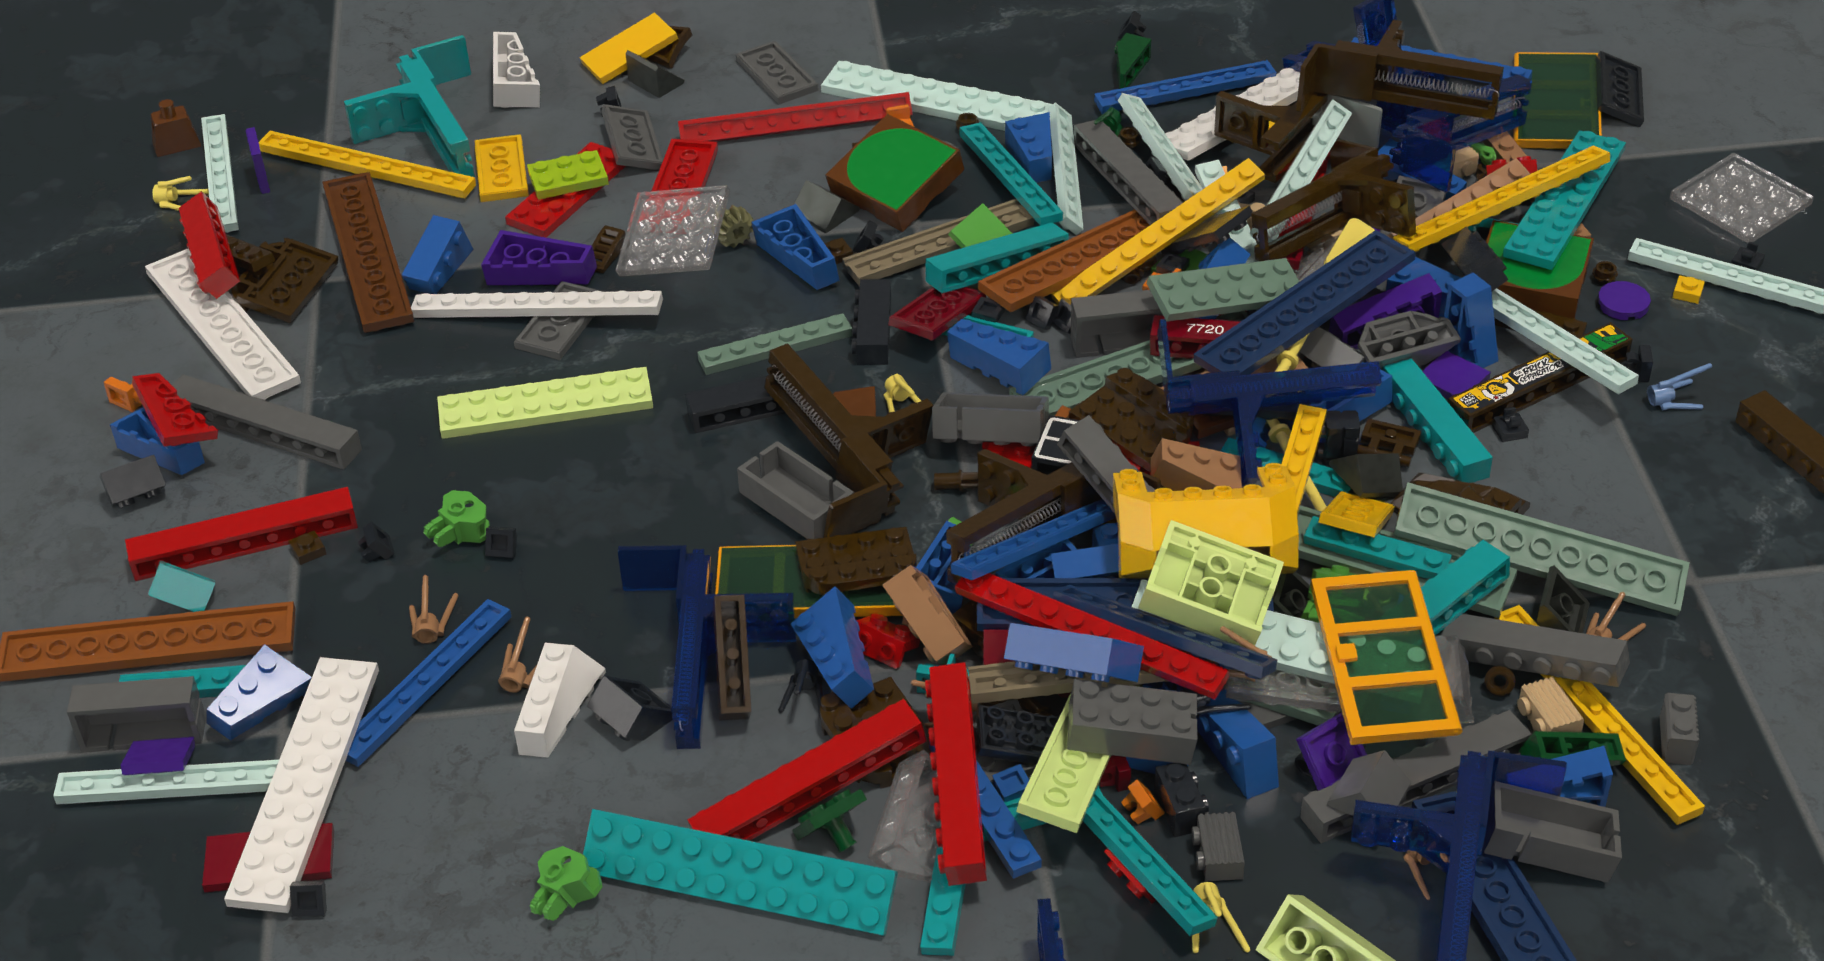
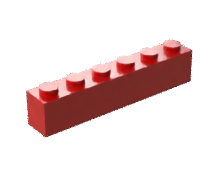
(208, 245)

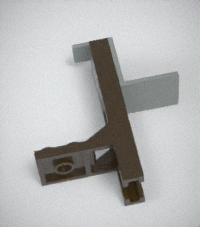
(1249, 126)

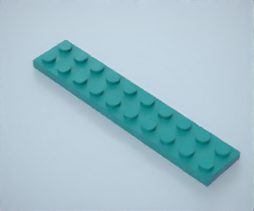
(1560, 210)
(741, 871)

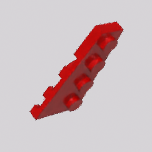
(169, 413)

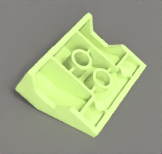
(1210, 584)

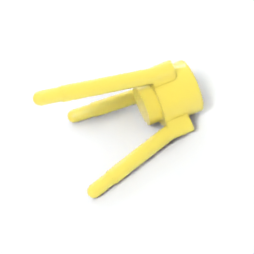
(165, 193)
(898, 390)
(1210, 896)

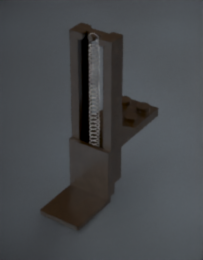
(1365, 72)
(1358, 193)
(852, 444)
(1020, 494)

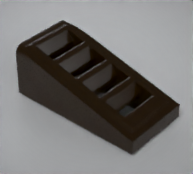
(607, 246)

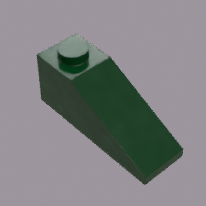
(1132, 56)
(1559, 744)

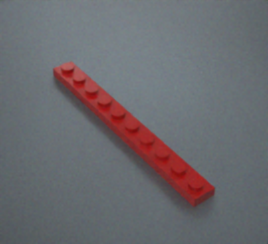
(791, 118)
(1051, 614)

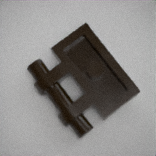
(1390, 437)

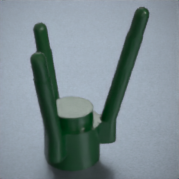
(1112, 119)

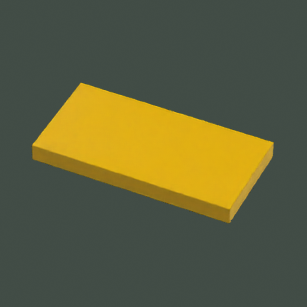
(642, 39)
(501, 168)
(1356, 514)

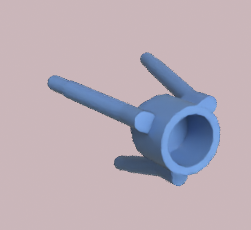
(1664, 392)

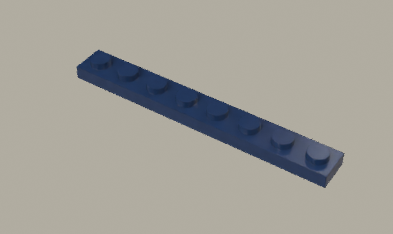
(1171, 633)

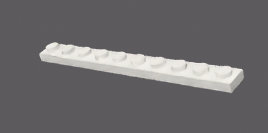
(537, 304)

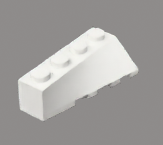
(554, 697)

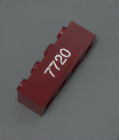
(1188, 335)

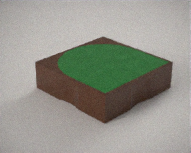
(895, 172)
(1538, 287)

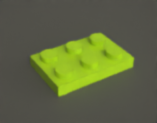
(567, 174)

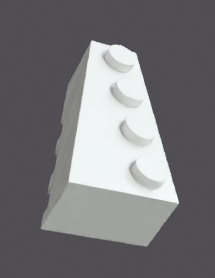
(512, 77)

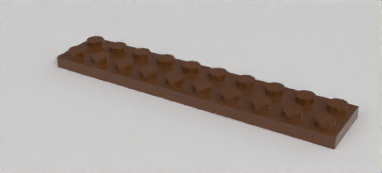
(367, 252)

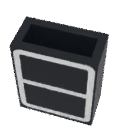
(1047, 454)

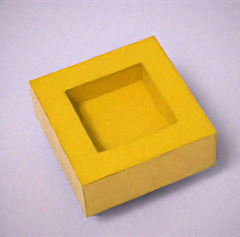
(1688, 289)

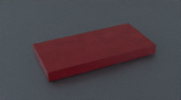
(935, 311)
(226, 850)

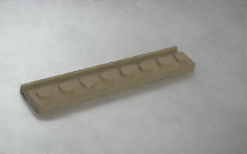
(915, 248)
(1008, 682)

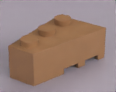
(1188, 465)
(927, 615)

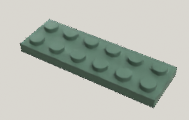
(1221, 288)

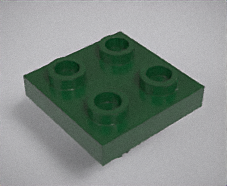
(831, 819)

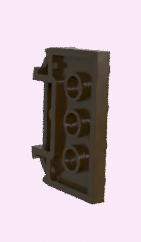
(286, 283)
(1134, 416)
(854, 559)
(839, 717)

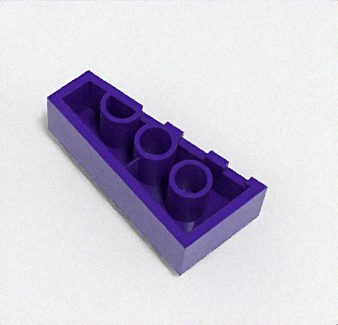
(537, 261)
(1416, 295)

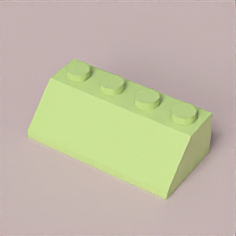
(1311, 934)

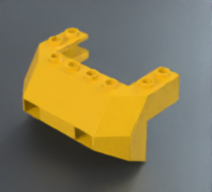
(1246, 516)

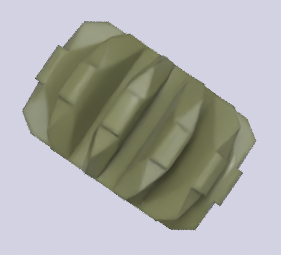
(735, 226)

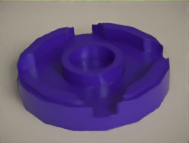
(1623, 300)

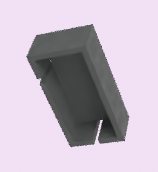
(1116, 318)
(989, 418)
(790, 489)
(140, 710)
(1132, 721)
(1553, 832)

